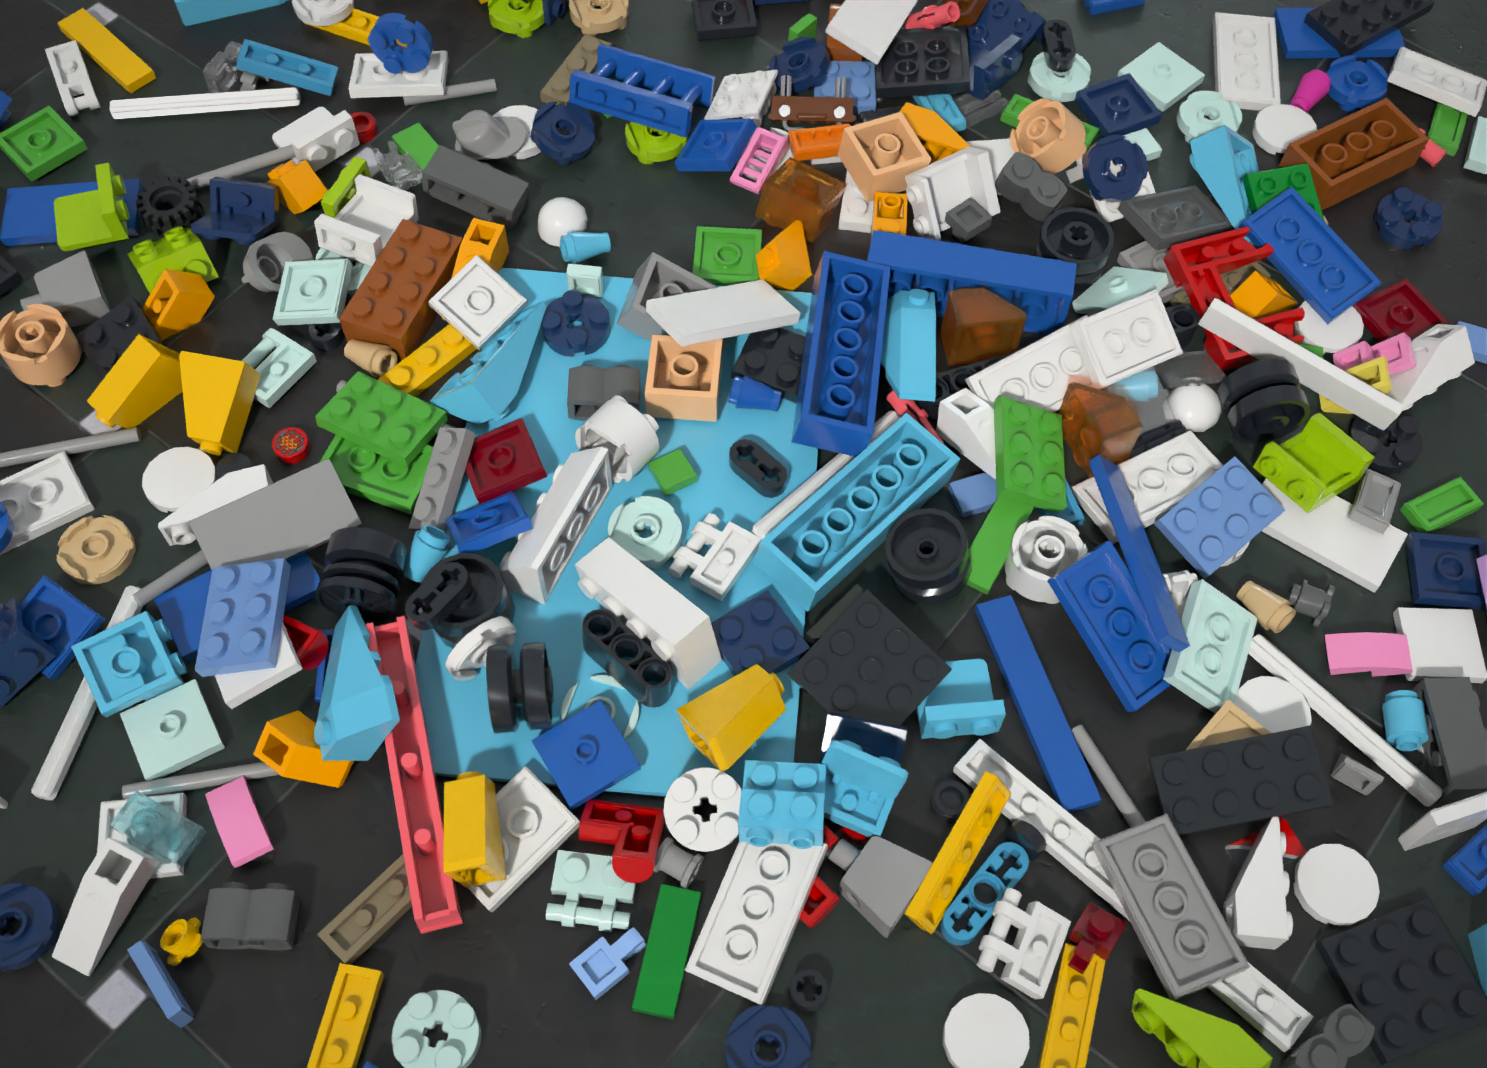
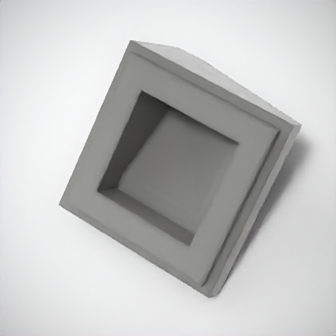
(1355, 775)

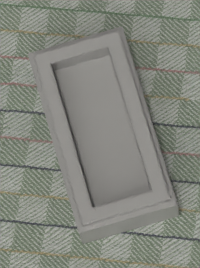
(1375, 501)

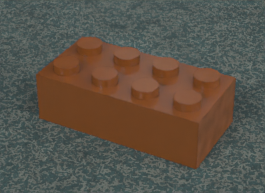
(1357, 151)
(395, 294)

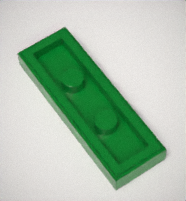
(667, 952)

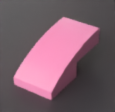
(1396, 349)
(1368, 651)
(239, 822)

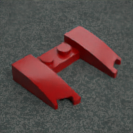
(1198, 269)

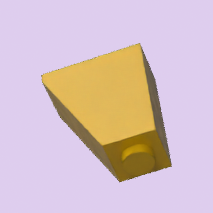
(137, 384)
(216, 400)
(733, 715)
(472, 831)

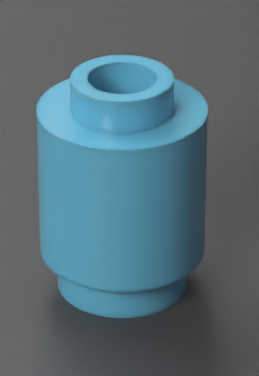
(1404, 720)

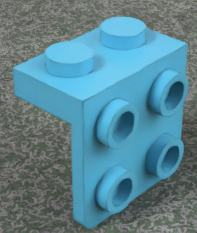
(961, 703)
(860, 787)

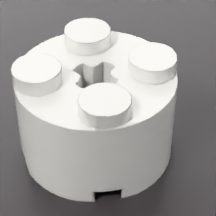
(625, 434)
(1039, 553)
(687, 794)

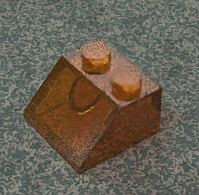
(801, 195)
(979, 326)

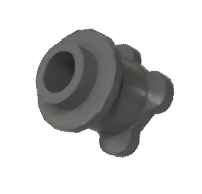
(1310, 600)

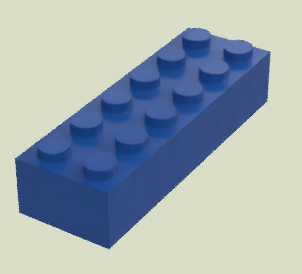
(1031, 283)
(842, 355)

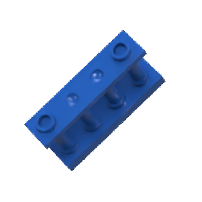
(637, 104)

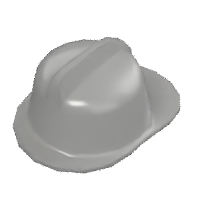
(487, 136)
(267, 258)

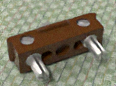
(811, 109)

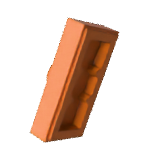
(816, 142)

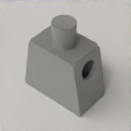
(72, 289)
(879, 880)

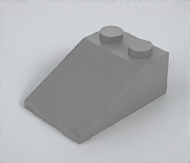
(654, 280)

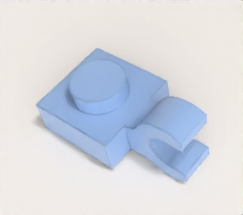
(603, 965)

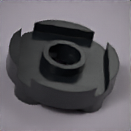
(1401, 452)

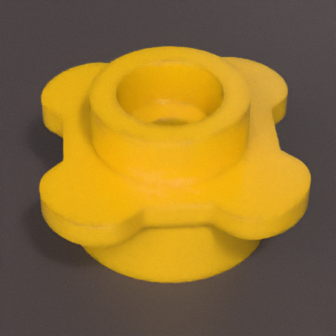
(181, 940)

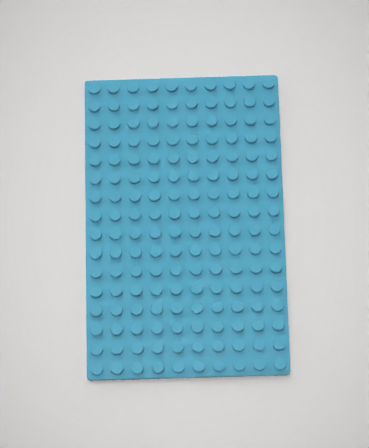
(459, 710)

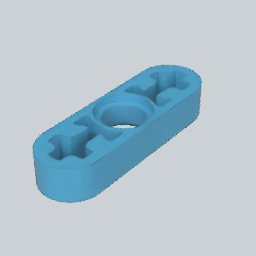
(958, 908)

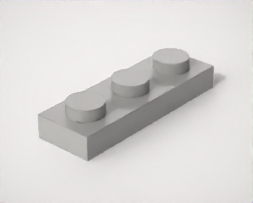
(442, 478)

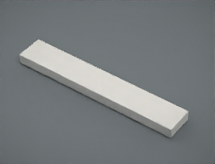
(1311, 369)

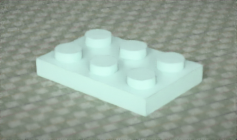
(1218, 647)

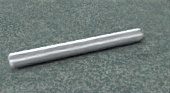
(204, 103)
(815, 482)
(77, 717)
(1346, 722)

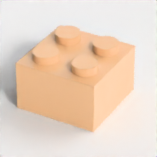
(882, 154)
(683, 379)

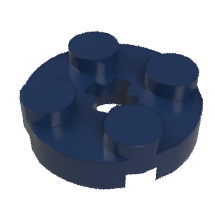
(810, 72)
(563, 147)
(1098, 174)
(1403, 203)
(571, 308)
(38, 926)
(768, 1024)

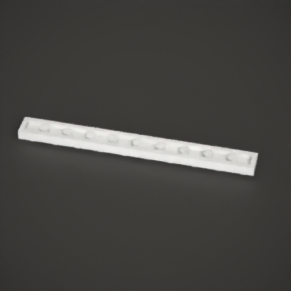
(1071, 844)

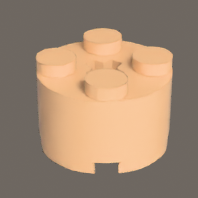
(1049, 135)
(39, 345)

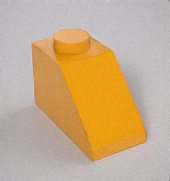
(785, 259)
(1261, 297)
(177, 302)

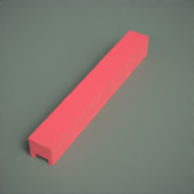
(415, 784)

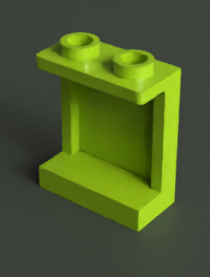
(1314, 463)

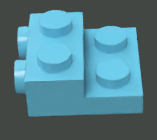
(129, 663)
(782, 804)

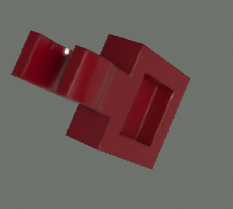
(1095, 935)

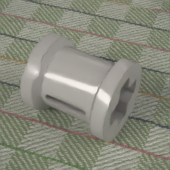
(678, 862)

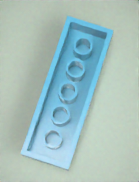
(855, 511)

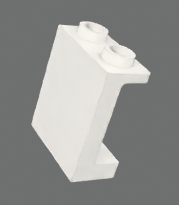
(947, 184)
(366, 220)

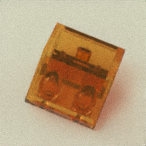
(1098, 424)

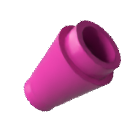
(1311, 89)

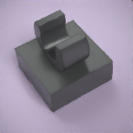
(967, 220)

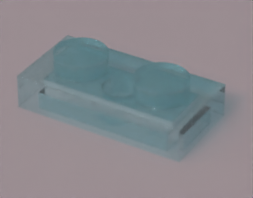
(158, 828)

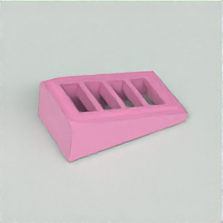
(769, 141)

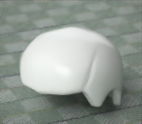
(559, 217)
(1195, 406)

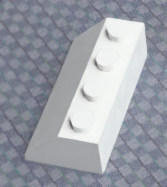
(558, 524)

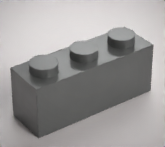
(475, 187)
(1456, 737)

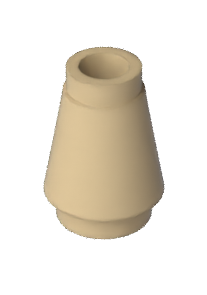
(371, 357)
(1270, 609)

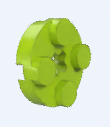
(517, 22)
(653, 148)

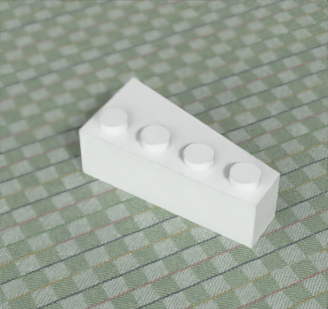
(651, 610)

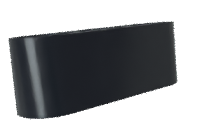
(622, 642)

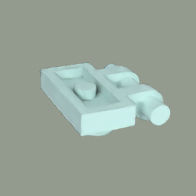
(589, 877)

